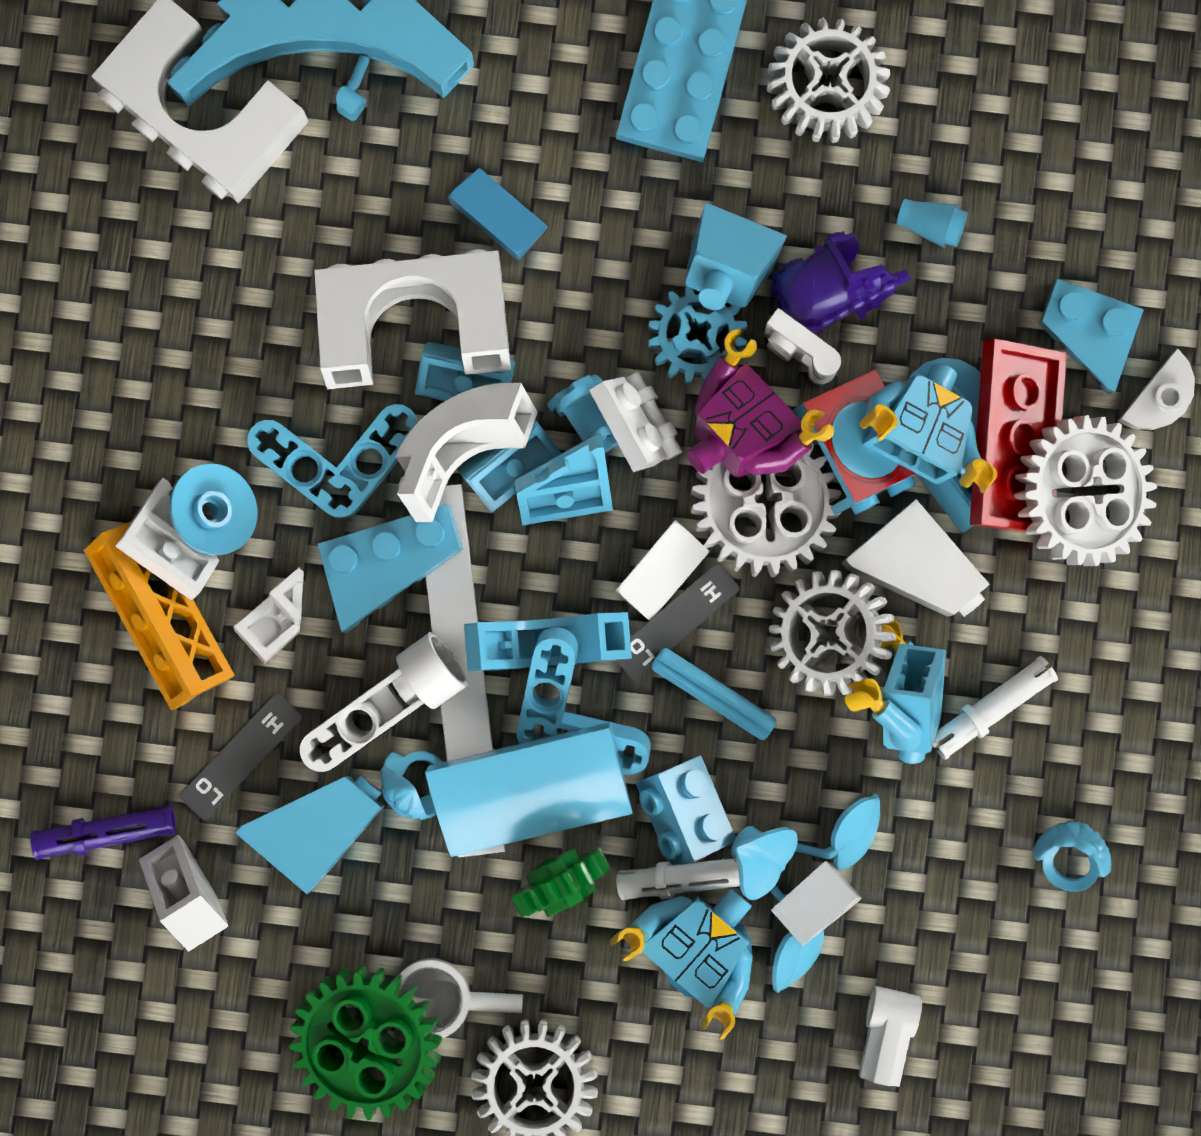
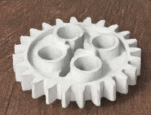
(806, 499)
(1089, 534)

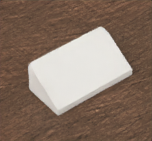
(662, 570)

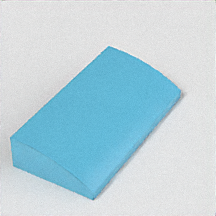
(529, 789)

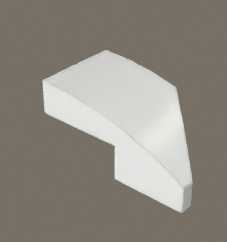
(275, 619)

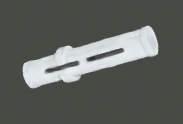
(977, 718)
(668, 879)

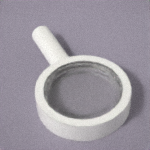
(450, 994)

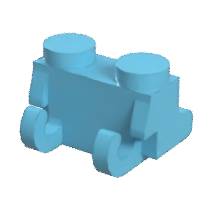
(583, 411)

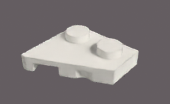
(158, 547)

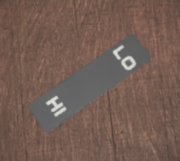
(679, 619)
(240, 756)

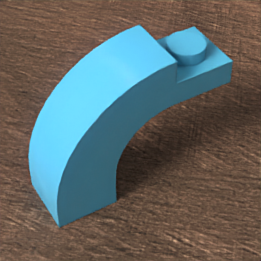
(512, 643)

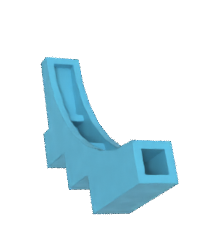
(383, 30)

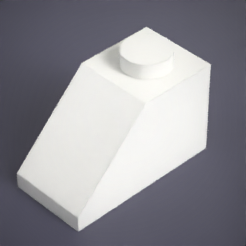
(182, 894)

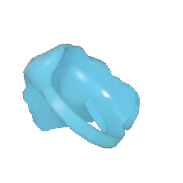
(400, 792)
(1078, 836)

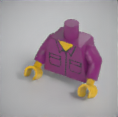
(746, 422)

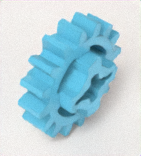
(680, 346)

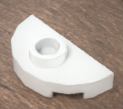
(1163, 397)

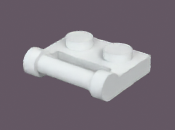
(791, 339)

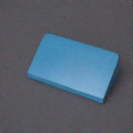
(497, 213)

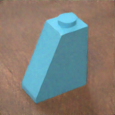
(315, 830)

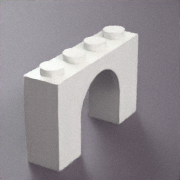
(227, 156)
(355, 297)

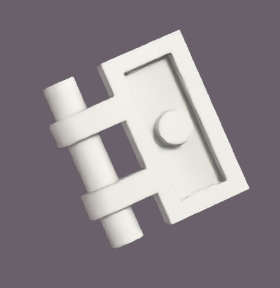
(636, 421)

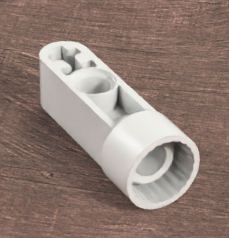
(425, 675)

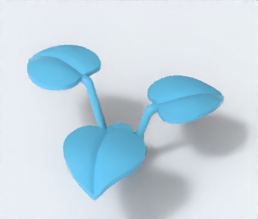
(765, 855)

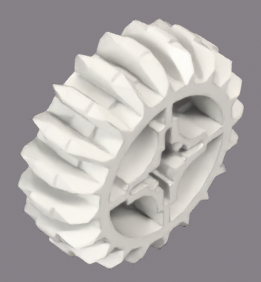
(840, 96)
(801, 607)
(519, 1067)

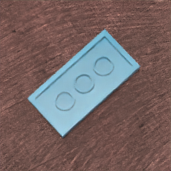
(680, 75)

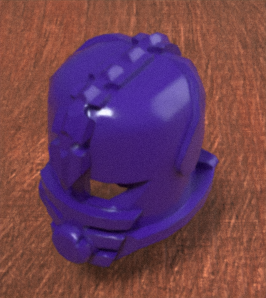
(825, 289)

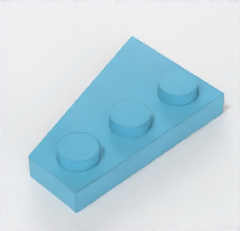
(384, 560)

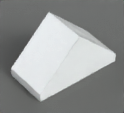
(816, 903)

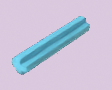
(713, 694)

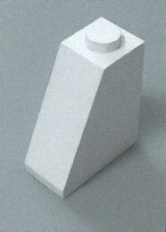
(919, 563)

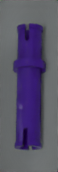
(50, 843)

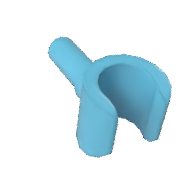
(348, 101)

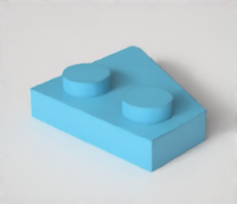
(1092, 329)
(566, 485)

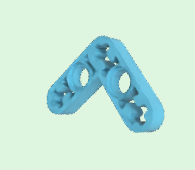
(346, 473)
(552, 712)

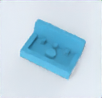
(685, 812)

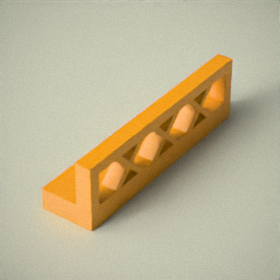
(150, 625)

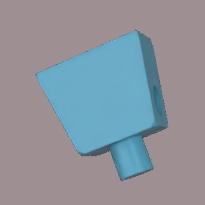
(730, 258)

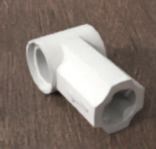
(891, 1022)

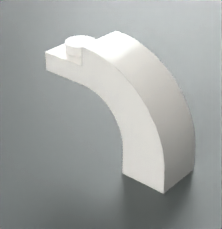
(455, 431)

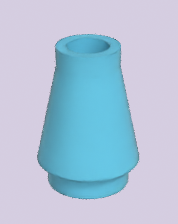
(933, 221)

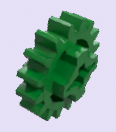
(560, 882)

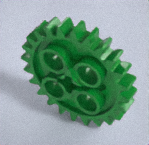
(382, 1007)

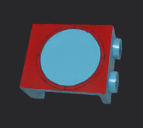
(858, 468)

